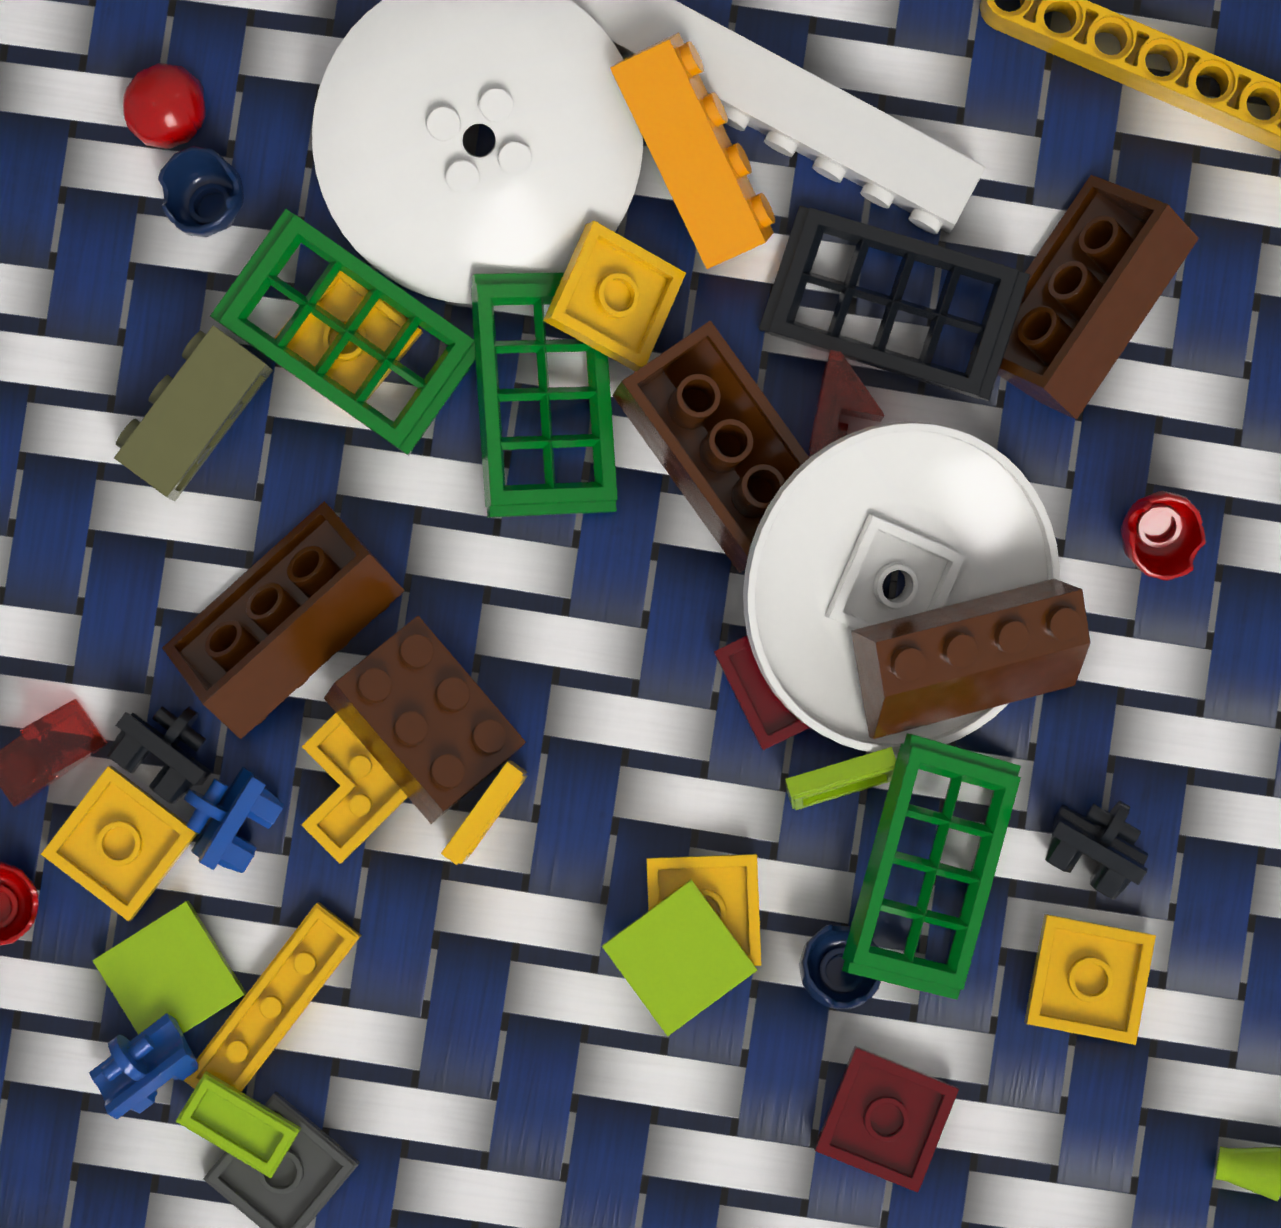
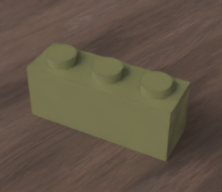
(191, 412)

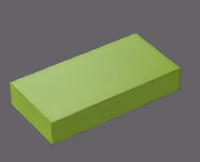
(841, 779)
(238, 1124)

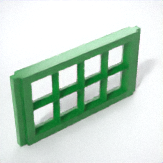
(262, 273)
(551, 497)
(904, 967)

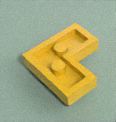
(364, 795)

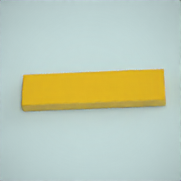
(277, 999)

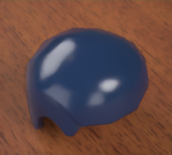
(200, 191)
(823, 974)

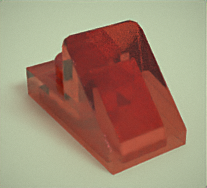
(840, 394)
(47, 751)

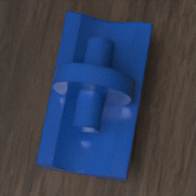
(219, 839)
(142, 1066)

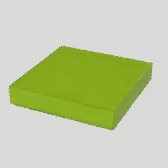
(679, 957)
(171, 971)

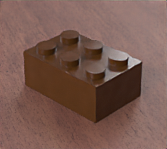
(424, 719)

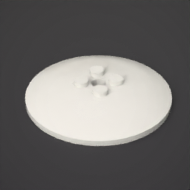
(396, 123)
(852, 513)

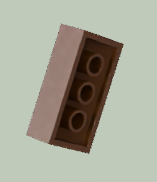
(1092, 292)
(713, 435)
(282, 620)
(971, 656)

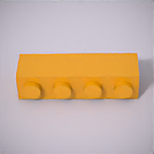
(693, 149)

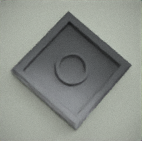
(300, 1185)

